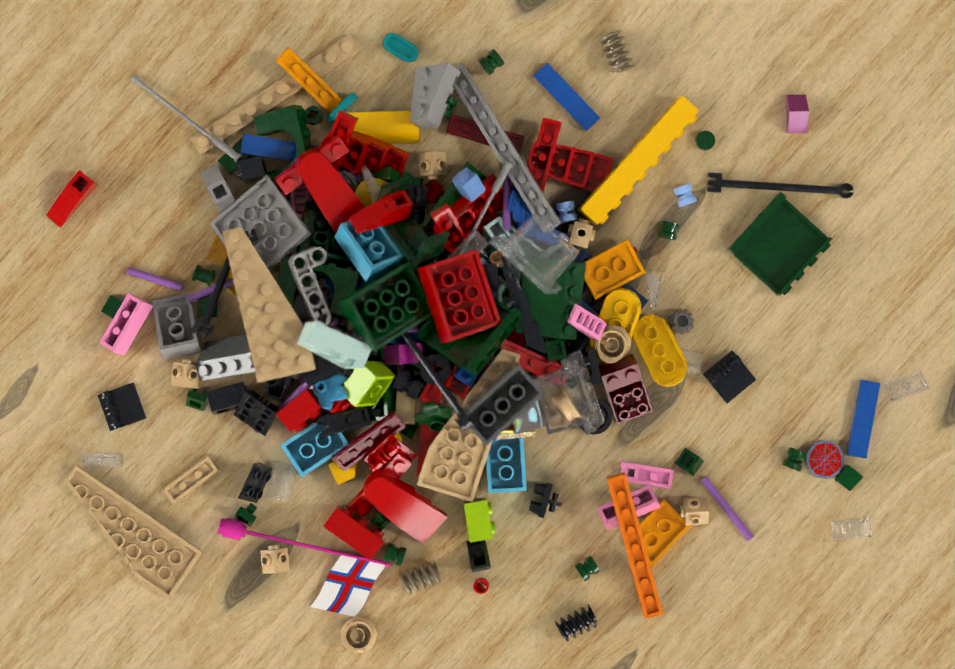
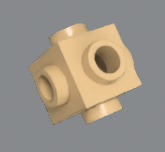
(432, 165)
(578, 240)
(185, 374)
(695, 511)
(275, 560)

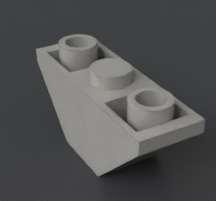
(218, 187)

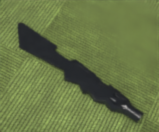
(531, 330)

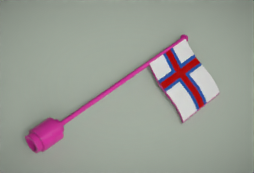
(347, 581)

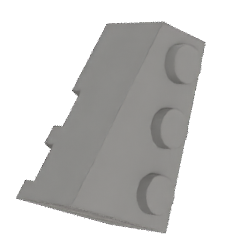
(430, 94)

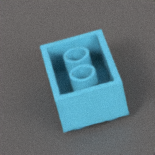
(369, 251)
(309, 451)
(506, 466)

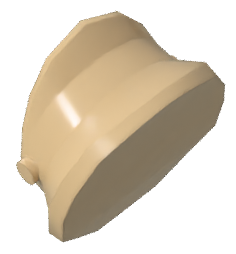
(613, 344)
(565, 404)
(358, 634)

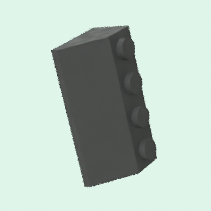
(225, 358)
(502, 403)

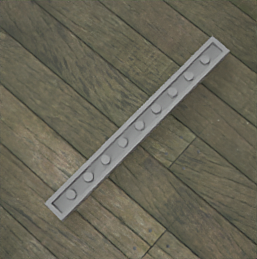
(503, 146)

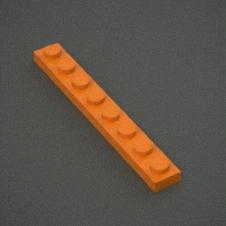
(634, 545)

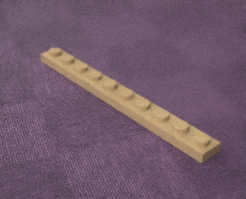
(274, 95)

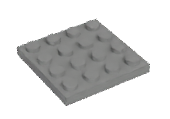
(271, 215)

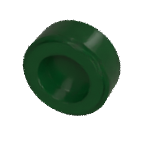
(705, 140)

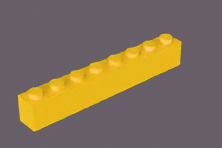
(638, 160)

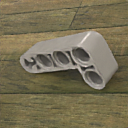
(313, 287)

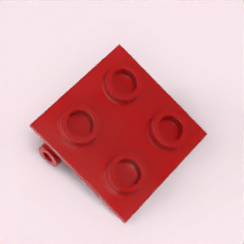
(385, 451)

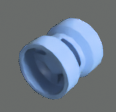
(685, 195)
(566, 211)

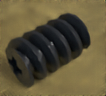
(577, 623)

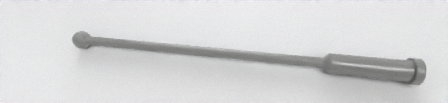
(216, 141)
(495, 189)

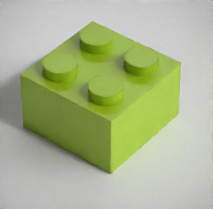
(368, 383)
(478, 520)

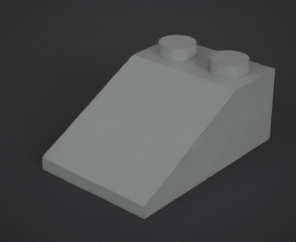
(174, 325)

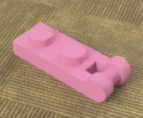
(648, 474)

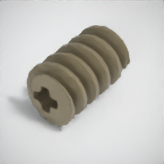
(616, 52)
(420, 577)

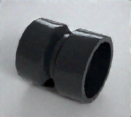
(409, 383)

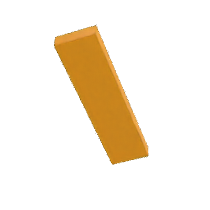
(309, 79)

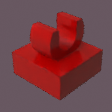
(434, 190)

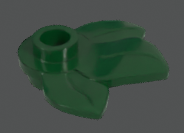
(433, 415)

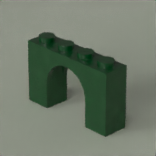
(285, 119)
(344, 281)

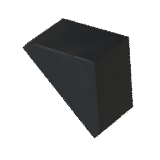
(478, 556)

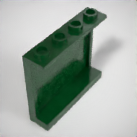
(779, 245)
(475, 349)

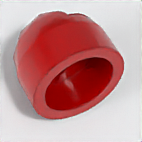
(478, 588)

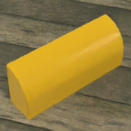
(388, 126)

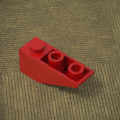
(71, 198)
(383, 212)

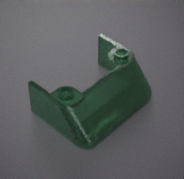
(409, 236)

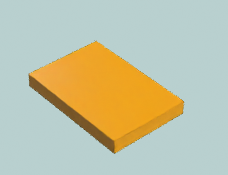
(612, 269)
(661, 530)

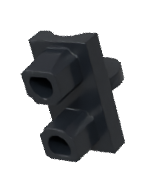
(545, 491)

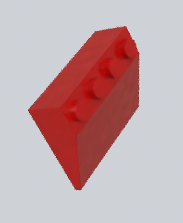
(459, 296)

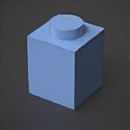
(468, 184)

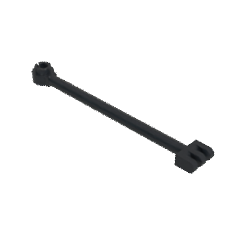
(776, 186)
(204, 324)
(464, 421)

